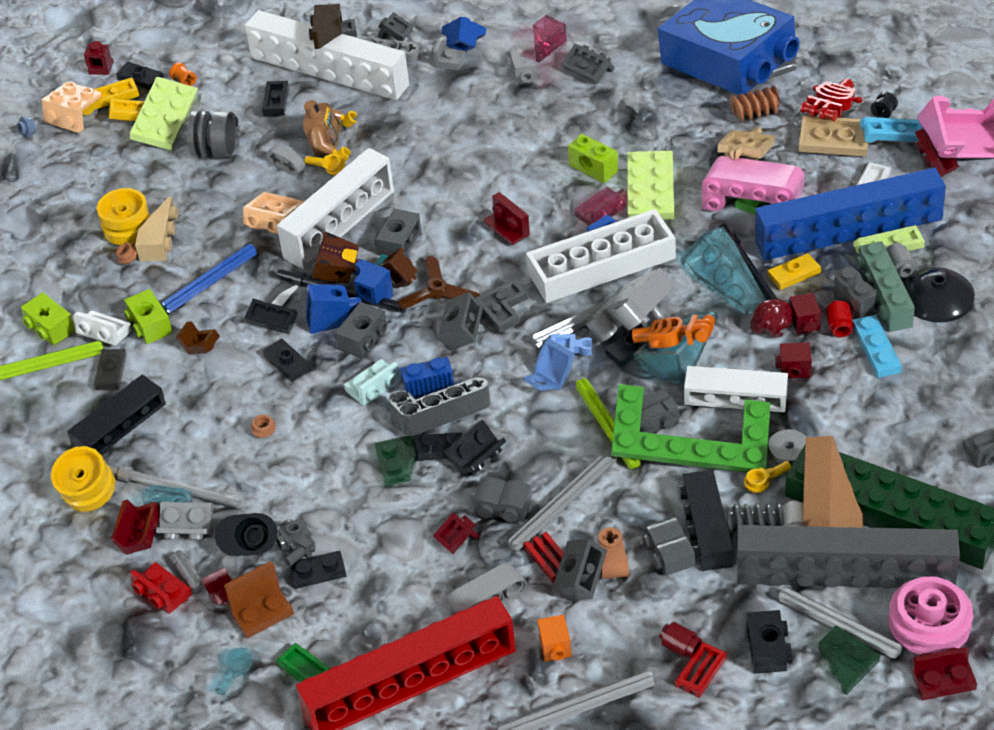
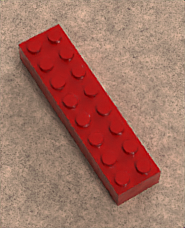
(407, 667)

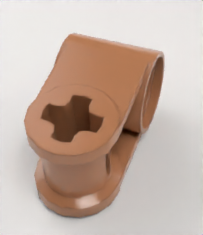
(616, 560)

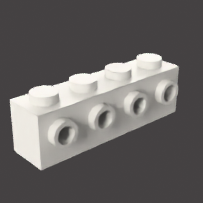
(736, 385)

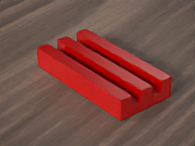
(539, 543)
(691, 685)

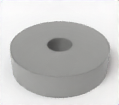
(781, 441)

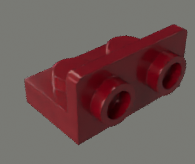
(508, 220)
(943, 673)

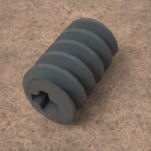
(755, 517)

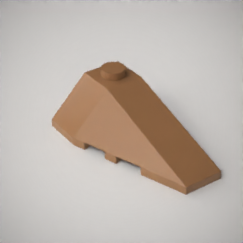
(827, 490)

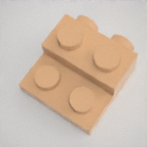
(268, 211)

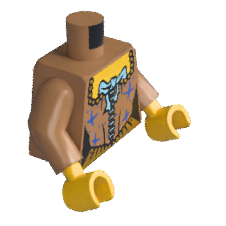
(323, 128)

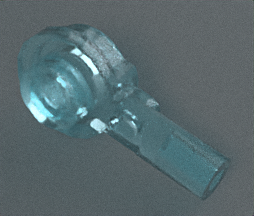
(238, 663)

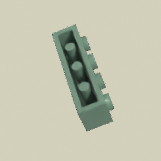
(891, 295)

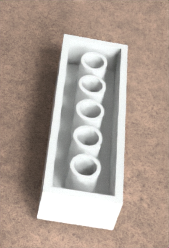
(335, 207)
(601, 255)

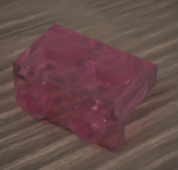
(601, 204)

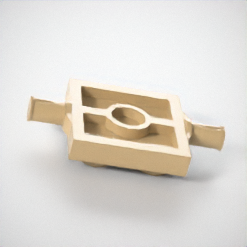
(745, 143)

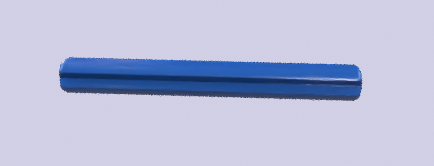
(208, 278)

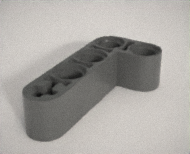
(438, 408)

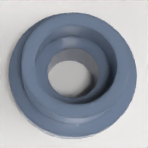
(26, 126)

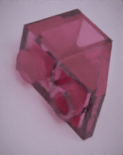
(548, 36)

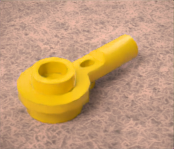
(332, 163)
(759, 479)

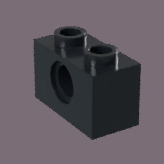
(765, 655)

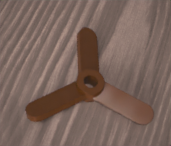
(436, 288)

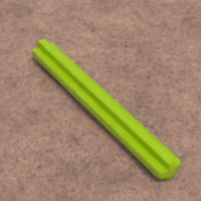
(50, 360)
(601, 414)

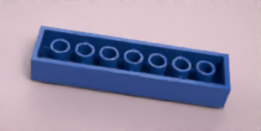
(849, 213)

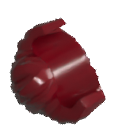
(772, 317)

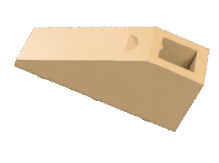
(155, 234)

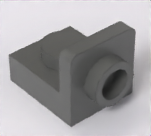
(395, 27)

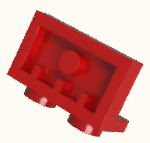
(160, 587)

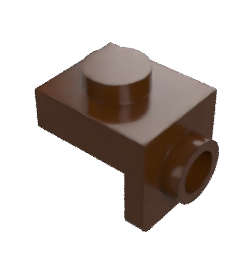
(196, 341)

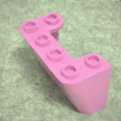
(958, 132)
(750, 181)

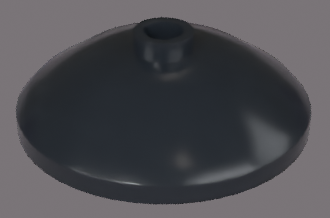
(939, 294)

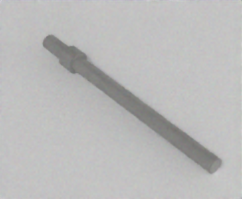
(128, 474)

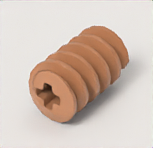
(755, 103)

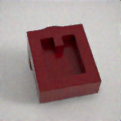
(455, 532)

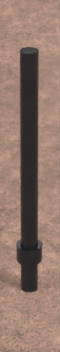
(301, 279)
(762, 284)

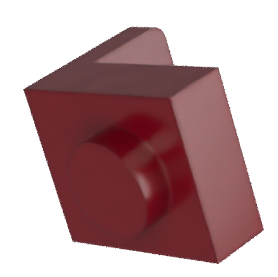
(214, 586)

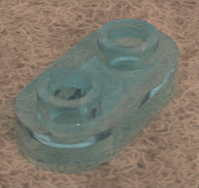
(165, 494)

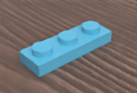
(877, 346)

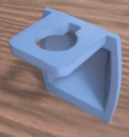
(551, 366)

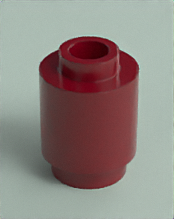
(679, 639)

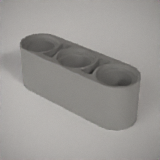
(501, 582)

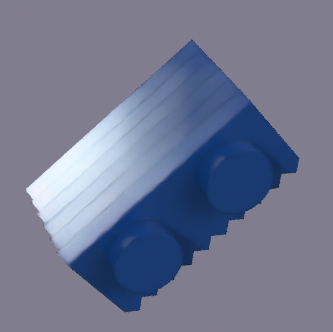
(427, 377)

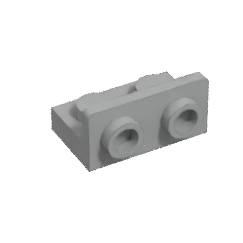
(185, 518)

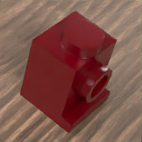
(96, 54)

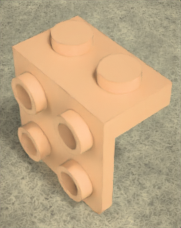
(65, 106)

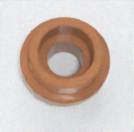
(126, 253)
(263, 426)

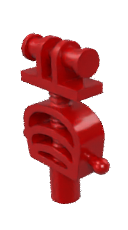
(831, 100)

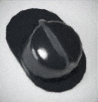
(246, 534)

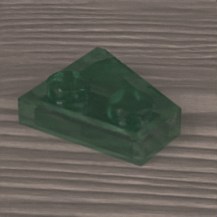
(396, 459)
(847, 657)

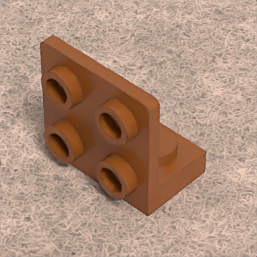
(257, 600)

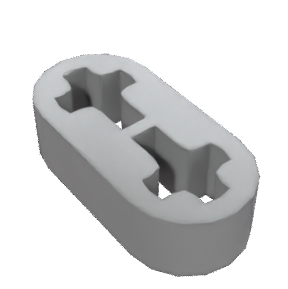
(286, 159)

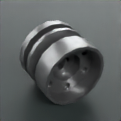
(211, 133)

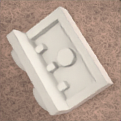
(101, 327)

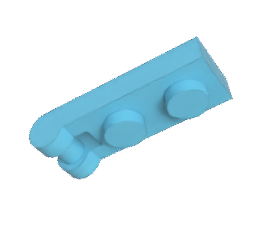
(889, 129)

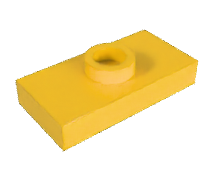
(125, 109)
(794, 271)

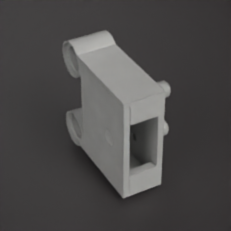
(631, 305)

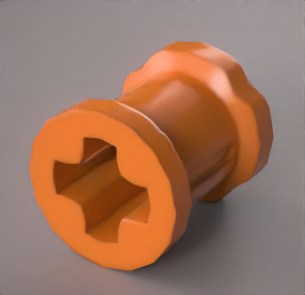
(180, 73)

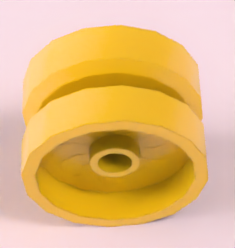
(122, 214)
(83, 479)

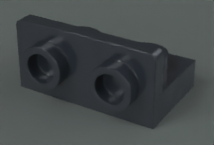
(474, 448)

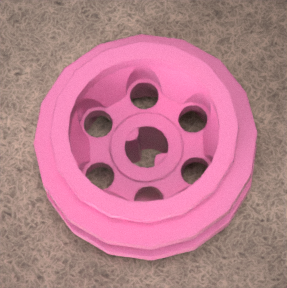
(932, 603)

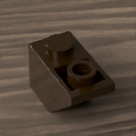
(325, 24)

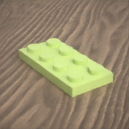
(163, 113)
(650, 183)

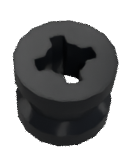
(884, 105)

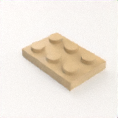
(831, 137)

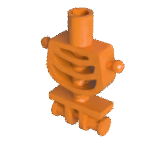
(670, 331)

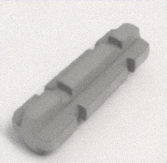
(187, 571)

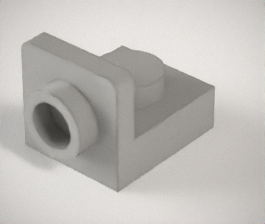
(446, 57)
(522, 71)

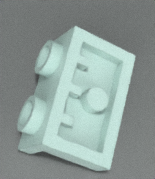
(373, 381)

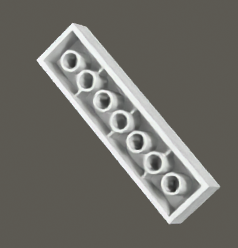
(341, 61)

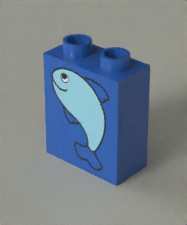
(728, 42)

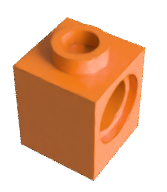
(554, 638)

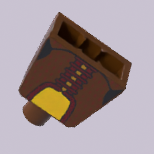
(335, 259)

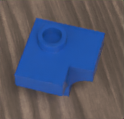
(462, 34)
(372, 282)

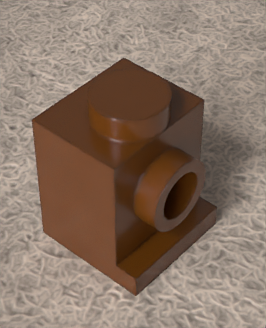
(401, 268)

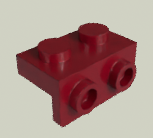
(932, 159)
(135, 526)

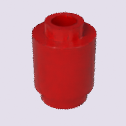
(839, 318)

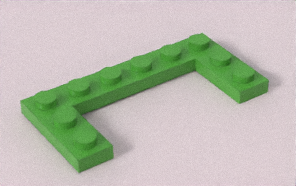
(743, 457)

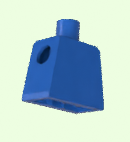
(328, 306)

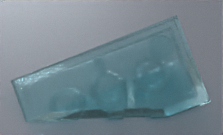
(721, 266)
(672, 362)

